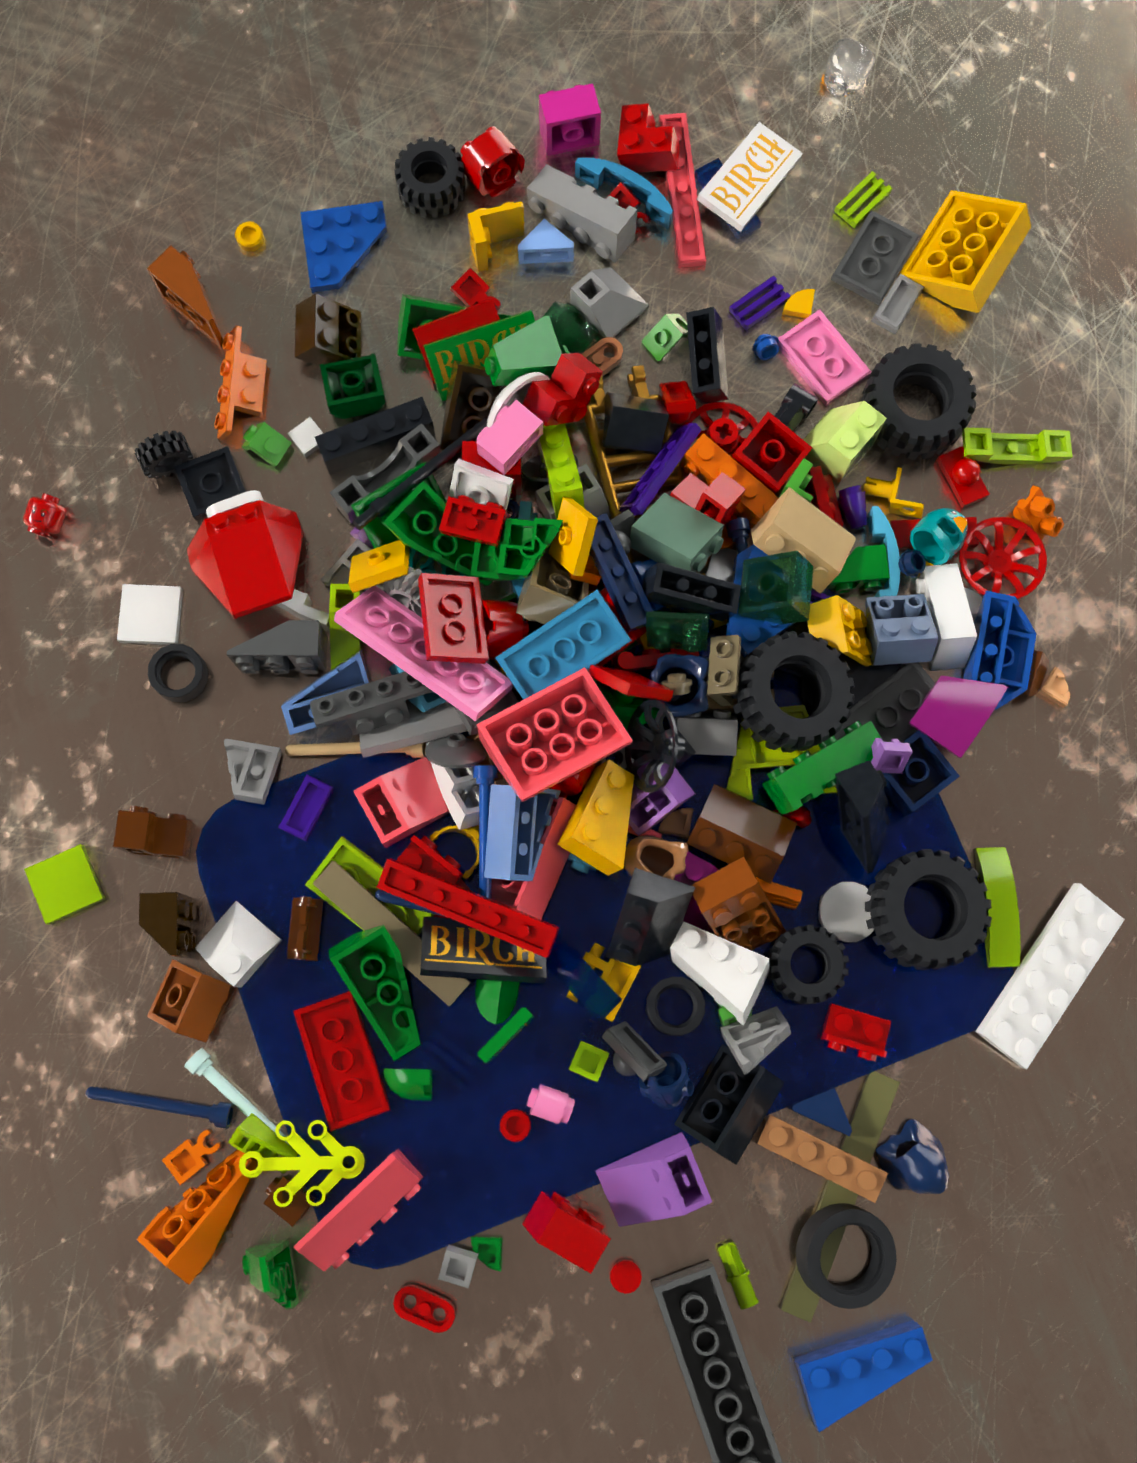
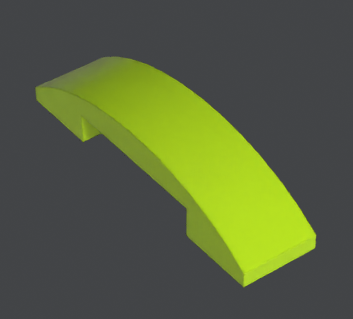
(1016, 448)
(1003, 935)

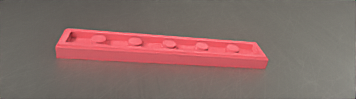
(683, 198)

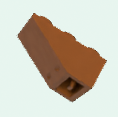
(737, 906)

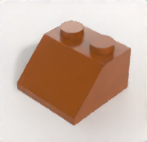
(189, 1001)

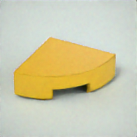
(800, 304)

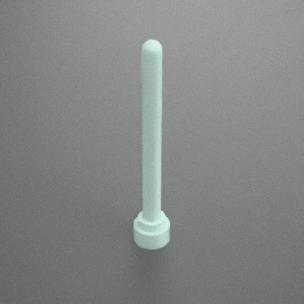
(202, 1065)

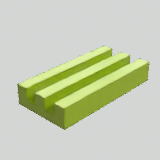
(876, 185)

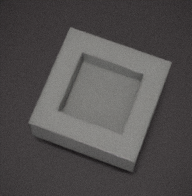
(458, 1266)

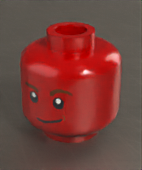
(44, 515)

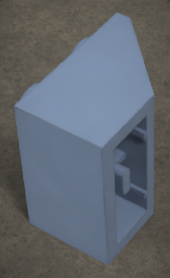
(900, 629)

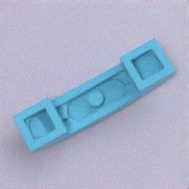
(881, 532)

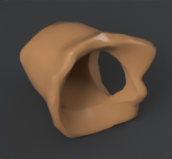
(656, 856)

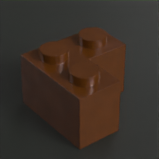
(145, 834)

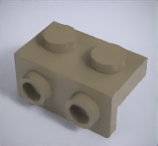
(724, 668)

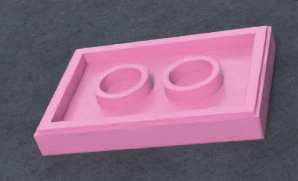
(823, 358)

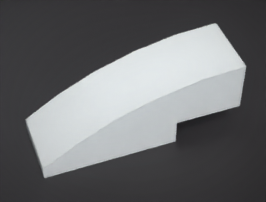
(459, 794)

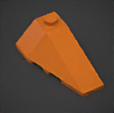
(192, 1229)

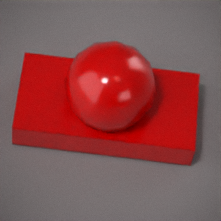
(677, 400)
(963, 477)

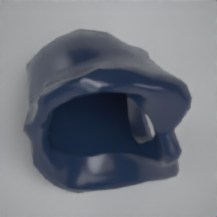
(695, 669)
(919, 1169)

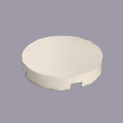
(844, 911)

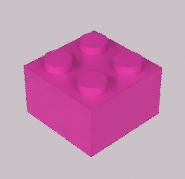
(569, 119)

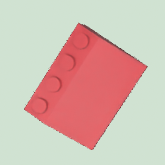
(552, 734)

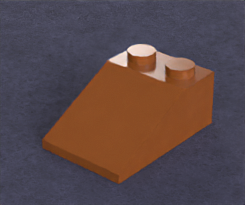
(181, 287)

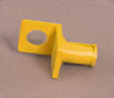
(890, 490)

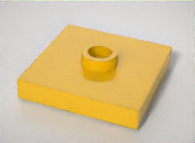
(575, 537)
(379, 565)

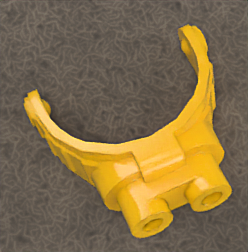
(472, 833)

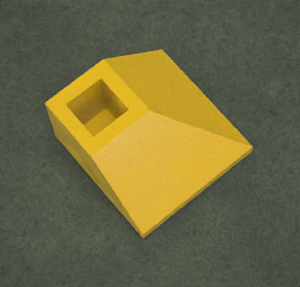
(841, 627)

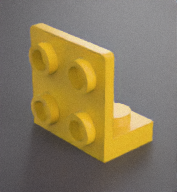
(492, 226)

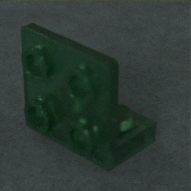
(677, 630)

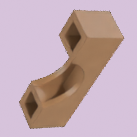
(822, 1158)

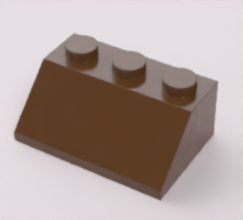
(740, 828)

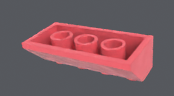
(535, 895)
(355, 1215)

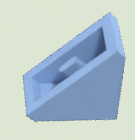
(545, 245)

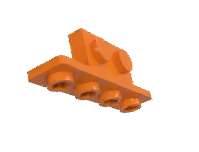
(241, 385)

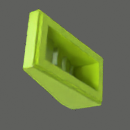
(258, 1137)

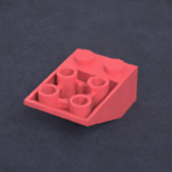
(402, 801)

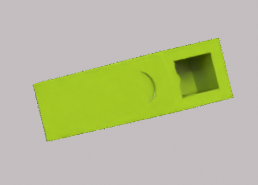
(342, 642)

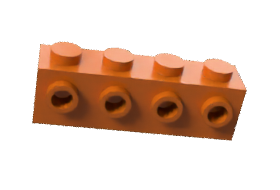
(708, 461)

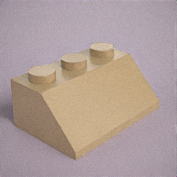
(802, 527)

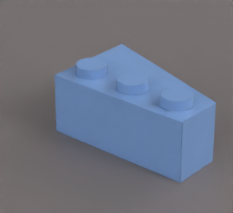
(342, 677)

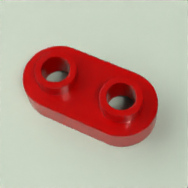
(423, 1312)

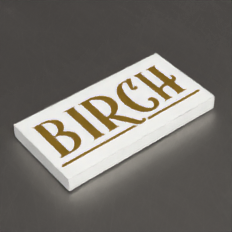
(749, 176)

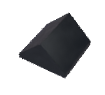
(634, 423)

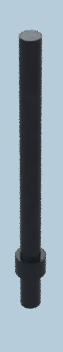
(380, 506)

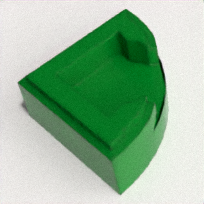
(489, 1250)

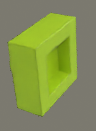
(589, 1061)

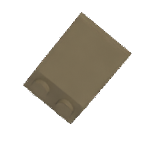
(549, 591)

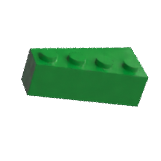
(817, 771)

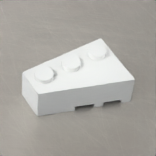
(950, 615)
(721, 968)

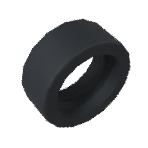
(169, 652)
(698, 1006)

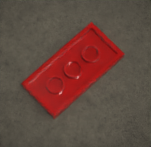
(342, 1060)

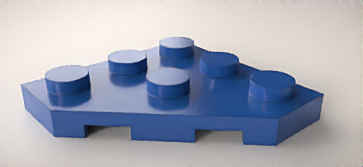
(339, 241)
(751, 631)

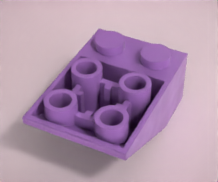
(654, 1183)

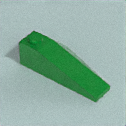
(419, 311)
(417, 526)

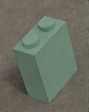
(676, 534)

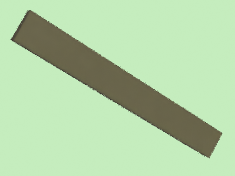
(866, 1128)

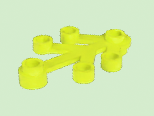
(308, 1163)

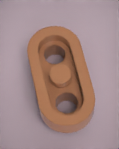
(596, 354)

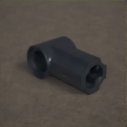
(796, 406)

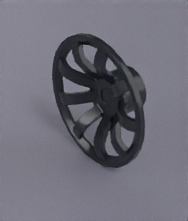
(663, 746)

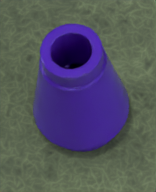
(853, 505)

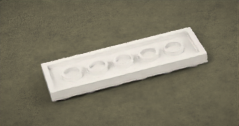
(1050, 975)

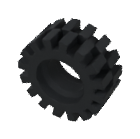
(162, 453)

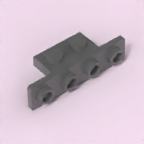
(369, 704)

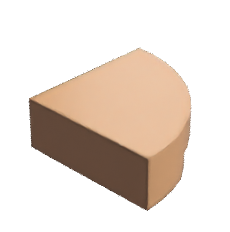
(1056, 687)

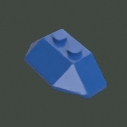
(1002, 645)

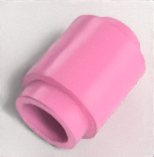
(550, 1104)

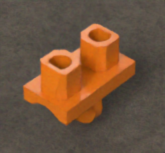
(1038, 513)

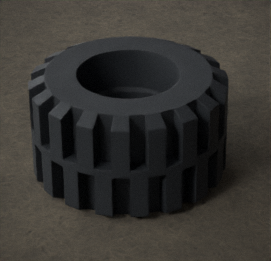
(430, 158)
(833, 965)

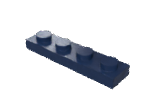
(619, 575)

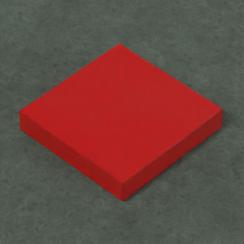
(630, 683)

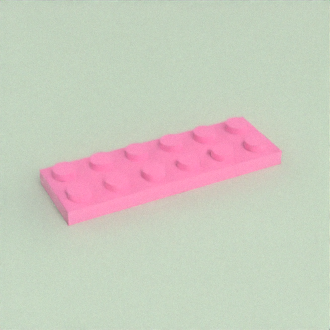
(399, 637)

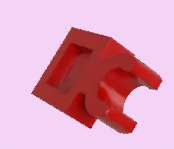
(627, 198)
(472, 289)

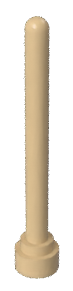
(415, 751)

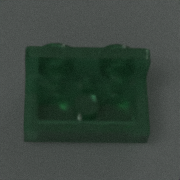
(571, 329)

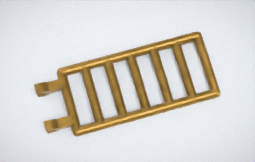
(637, 383)

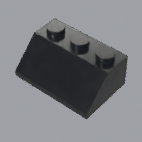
(863, 811)
(649, 918)
(729, 1105)

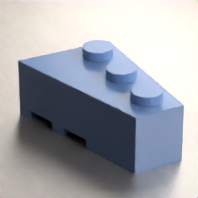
(516, 833)

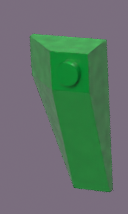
(377, 980)
(272, 1271)

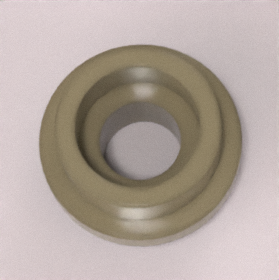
(678, 683)

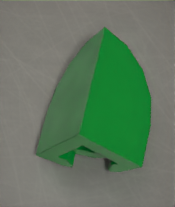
(496, 999)
(410, 1083)

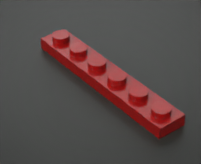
(468, 907)

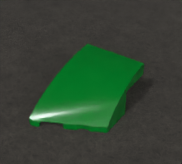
(518, 549)

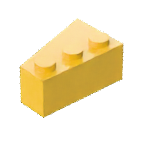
(601, 819)

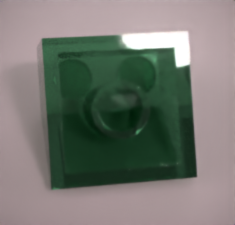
(776, 588)

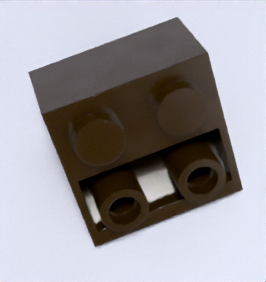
(326, 331)
(169, 921)

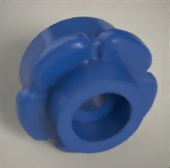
(766, 346)

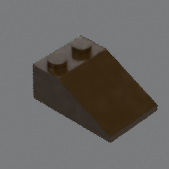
(467, 401)

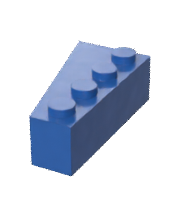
(859, 1369)

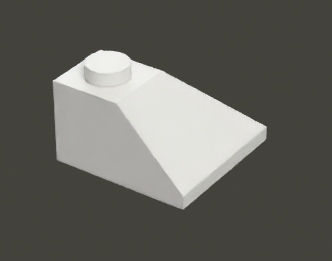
(237, 945)

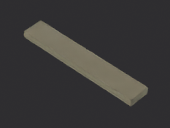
(370, 913)

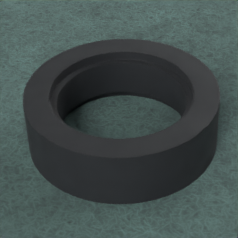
(881, 1265)

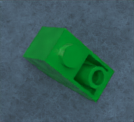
(863, 569)

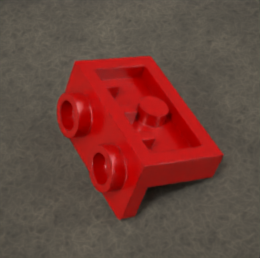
(824, 494)
(473, 520)
(422, 856)
(856, 1030)

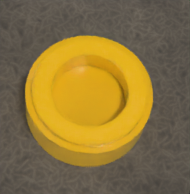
(249, 236)

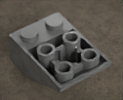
(284, 648)

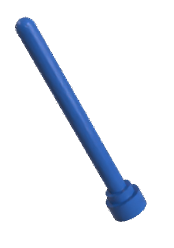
(485, 777)

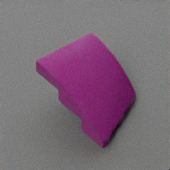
(956, 711)

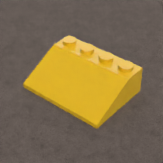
(967, 248)

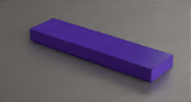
(660, 469)

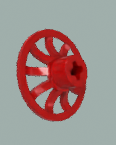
(723, 430)
(1000, 560)

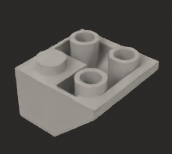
(606, 301)

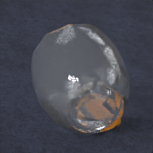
(847, 68)

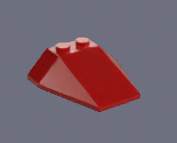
(248, 556)

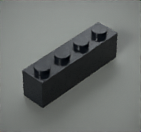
(372, 435)

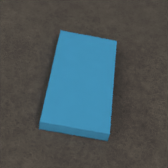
(564, 646)

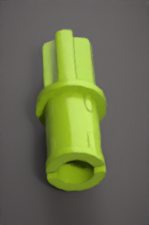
(737, 1275)

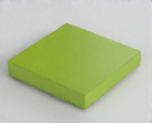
(64, 884)

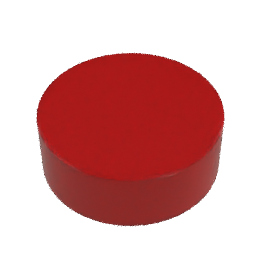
(515, 1125)
(625, 1276)

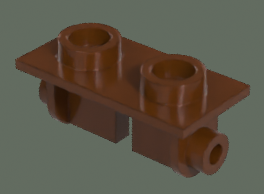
(305, 928)

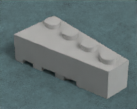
(583, 212)

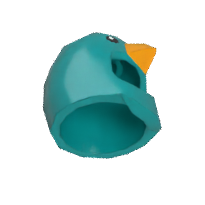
(939, 535)

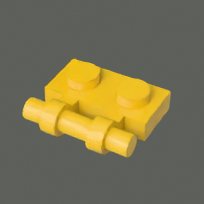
(615, 973)

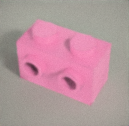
(509, 436)

